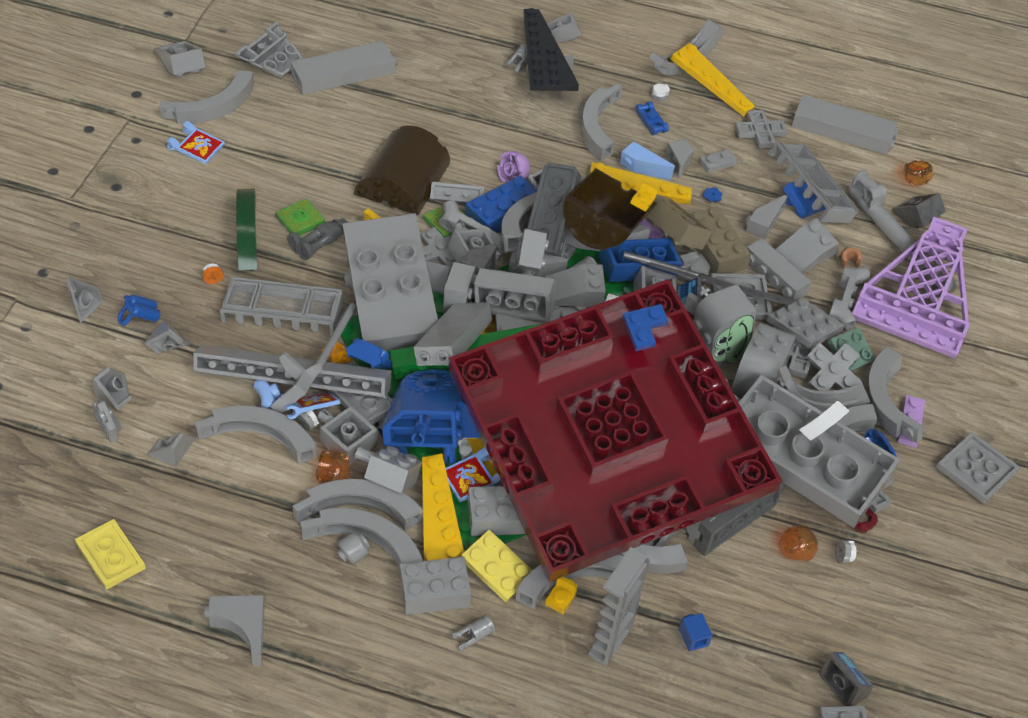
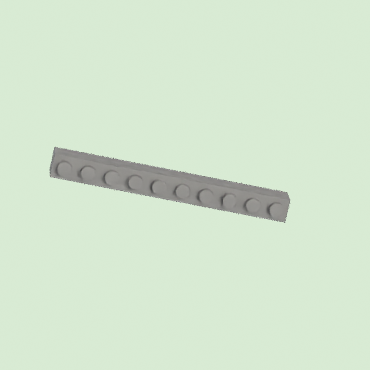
(269, 368)

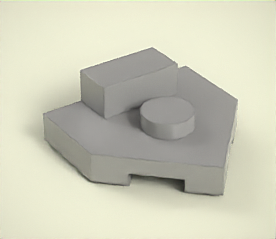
(695, 263)
(106, 419)

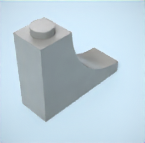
(243, 617)

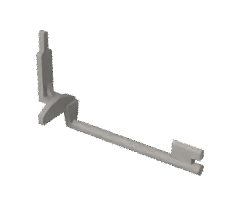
(306, 376)

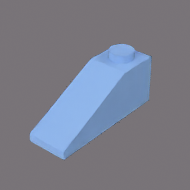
(645, 162)

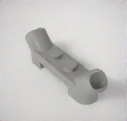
(452, 216)
(850, 280)

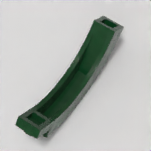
(246, 229)

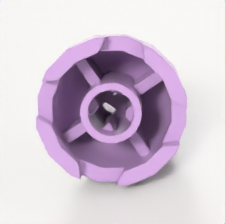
(513, 165)

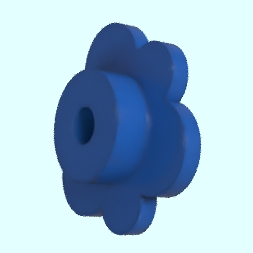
(712, 194)

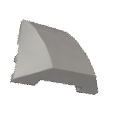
(271, 52)

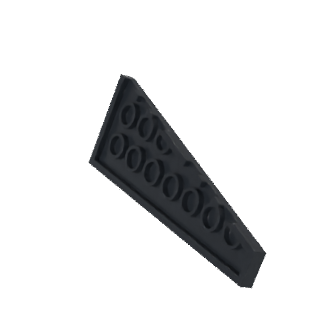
(545, 60)

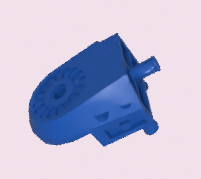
(428, 414)

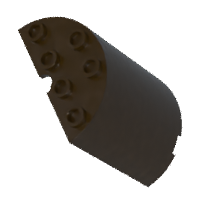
(405, 169)
(601, 211)

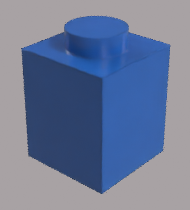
(695, 631)

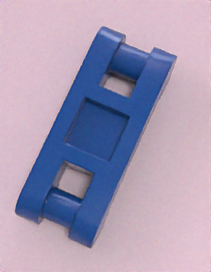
(651, 118)

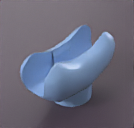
(268, 393)

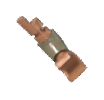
(847, 254)

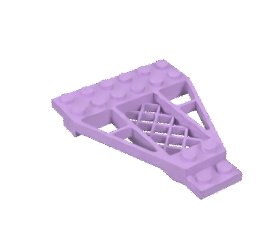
(916, 320)

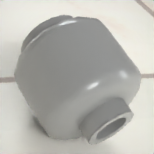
(353, 547)

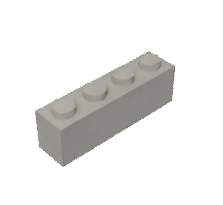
(778, 270)

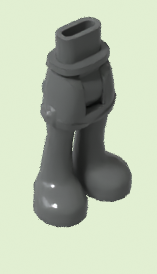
(327, 232)

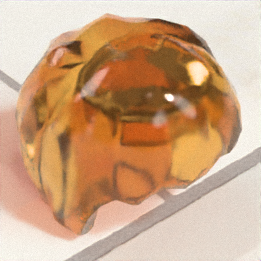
(918, 172)
(332, 466)
(798, 543)

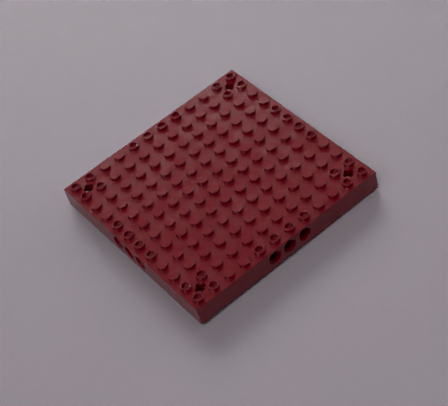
(608, 438)

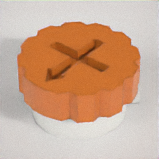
(212, 273)

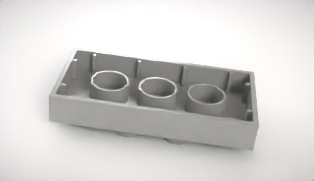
(390, 281)
(833, 469)

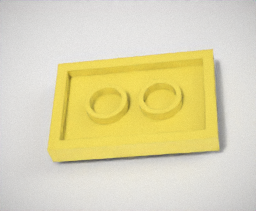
(110, 554)
(496, 565)

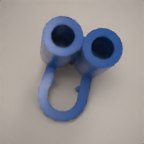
(140, 308)

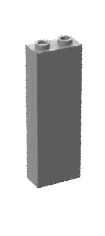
(343, 67)
(845, 124)
(453, 333)

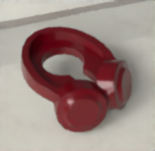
(866, 526)

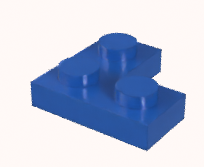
(640, 324)

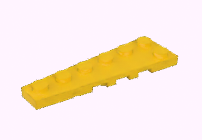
(708, 75)
(632, 180)
(440, 523)

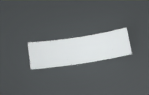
(824, 421)

